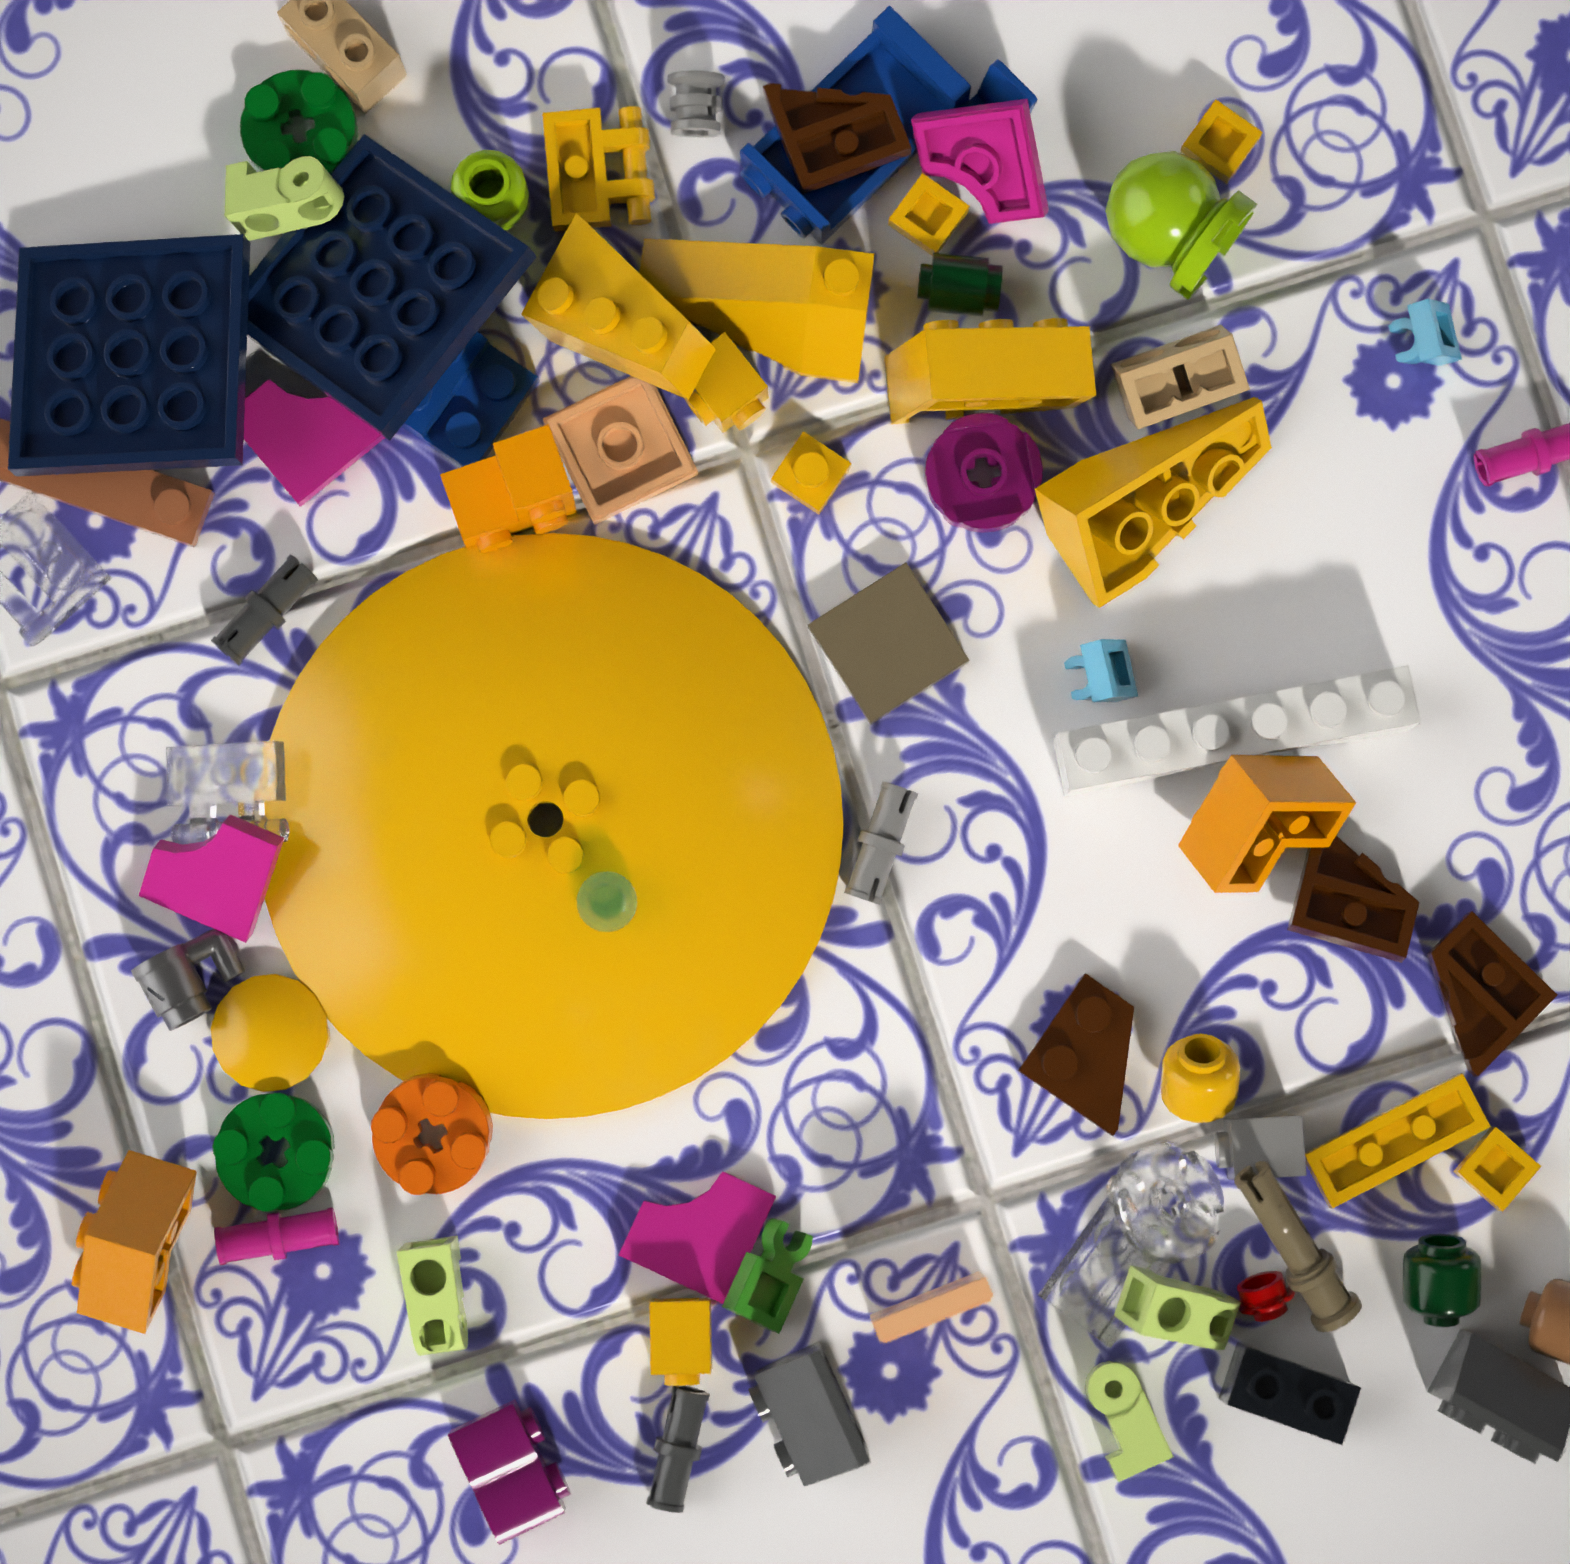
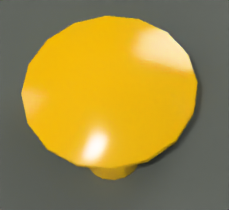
(269, 1032)

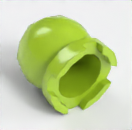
(1171, 215)

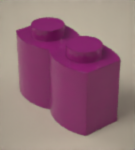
(509, 1471)

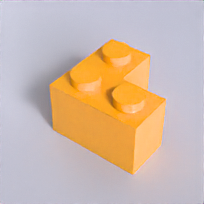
(511, 491)
(1259, 811)
(132, 1240)

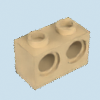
(344, 48)
(1180, 376)

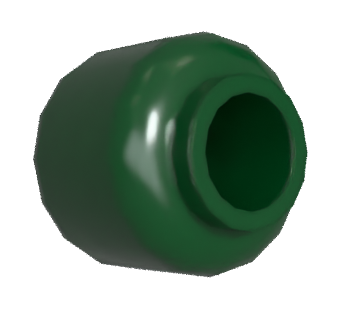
(1442, 1279)

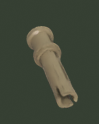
(1308, 1267)

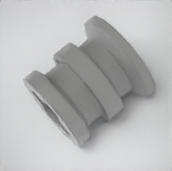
(695, 103)

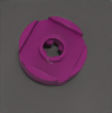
(1004, 447)

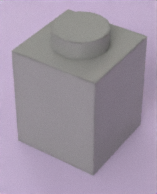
(1267, 1139)

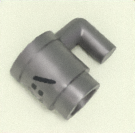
(174, 983)

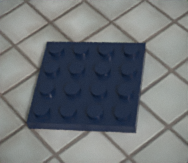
(383, 288)
(130, 356)

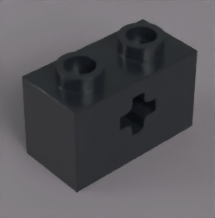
(1289, 1393)

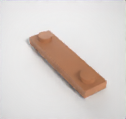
(129, 497)

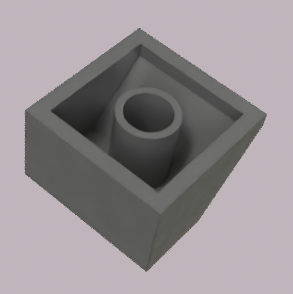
(810, 1416)

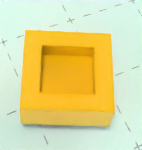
(1221, 141)
(928, 215)
(811, 473)
(1497, 1168)

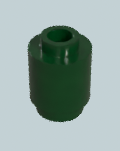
(960, 284)

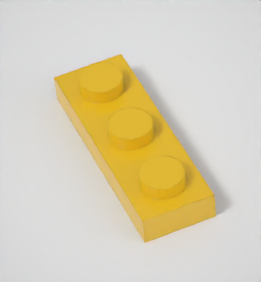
(1396, 1140)

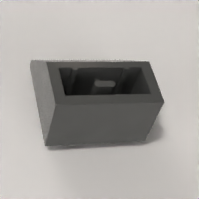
(1498, 1390)

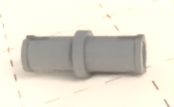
(881, 842)

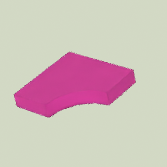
(988, 153)
(304, 439)
(215, 879)
(700, 1239)

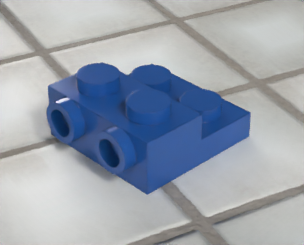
(472, 403)

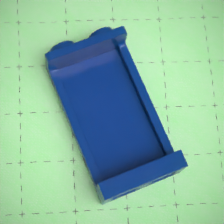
(886, 62)

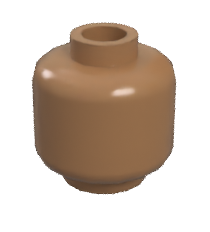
(1549, 1320)

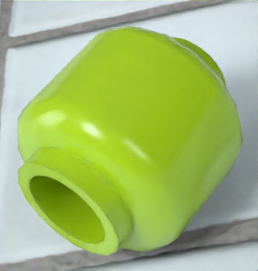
(492, 186)

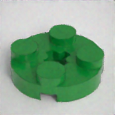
(293, 94)
(268, 1186)

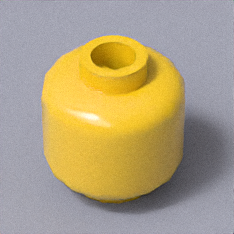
(1200, 1078)

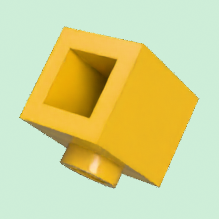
(728, 389)

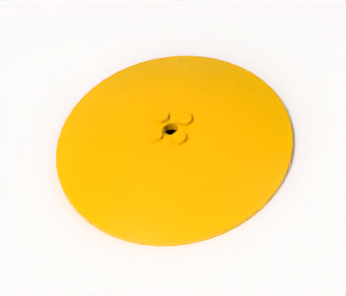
(676, 761)

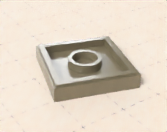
(888, 643)

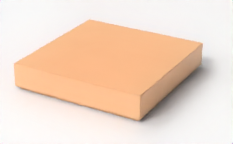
(620, 447)
(931, 1307)

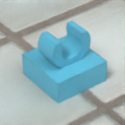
(1432, 331)
(1107, 671)

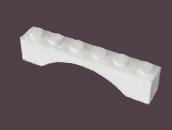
(1247, 725)

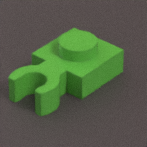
(764, 1283)

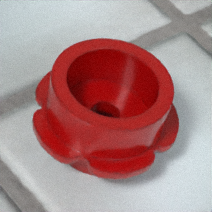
(1264, 1296)

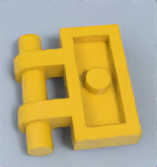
(578, 167)

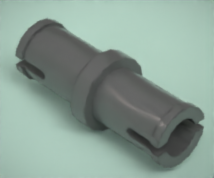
(264, 610)
(677, 1449)

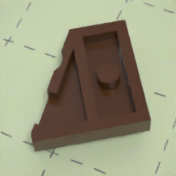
(835, 133)
(1352, 903)
(1485, 990)
(1085, 1053)

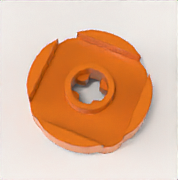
(420, 1166)

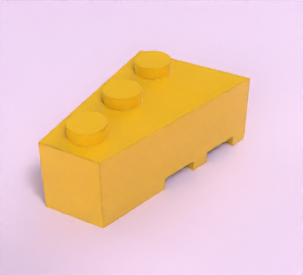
(614, 315)
(990, 369)

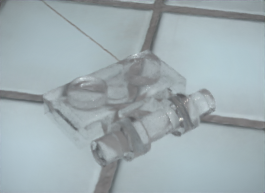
(225, 775)

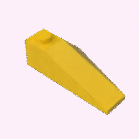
(774, 299)
(1131, 501)

